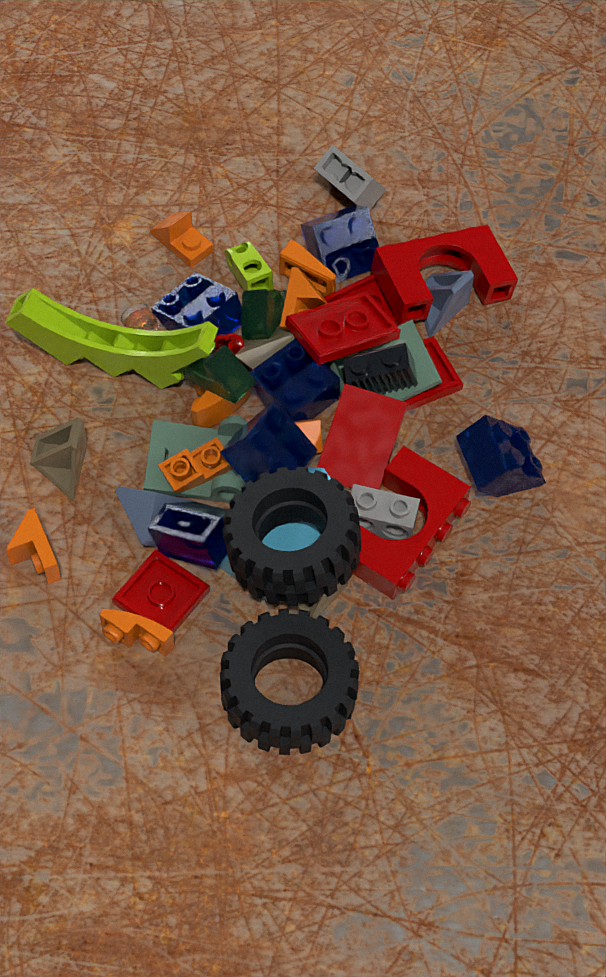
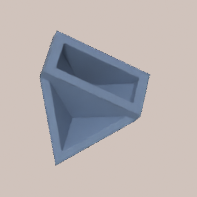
(450, 294)
(142, 508)

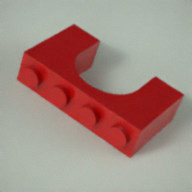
(472, 249)
(443, 497)

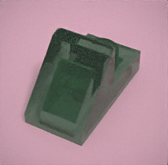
(261, 313)
(221, 375)

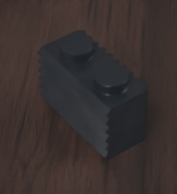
(382, 369)

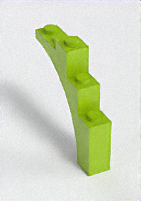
(113, 348)

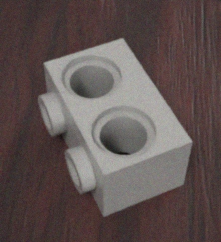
(349, 178)
(385, 512)

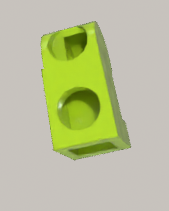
(249, 267)

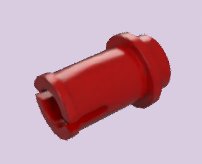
(231, 340)

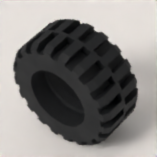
(284, 499)
(289, 638)

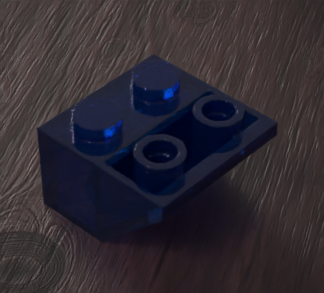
(343, 241)
(197, 302)
(296, 382)
(268, 443)
(500, 457)
(190, 533)

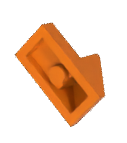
(182, 238)
(300, 296)
(32, 544)

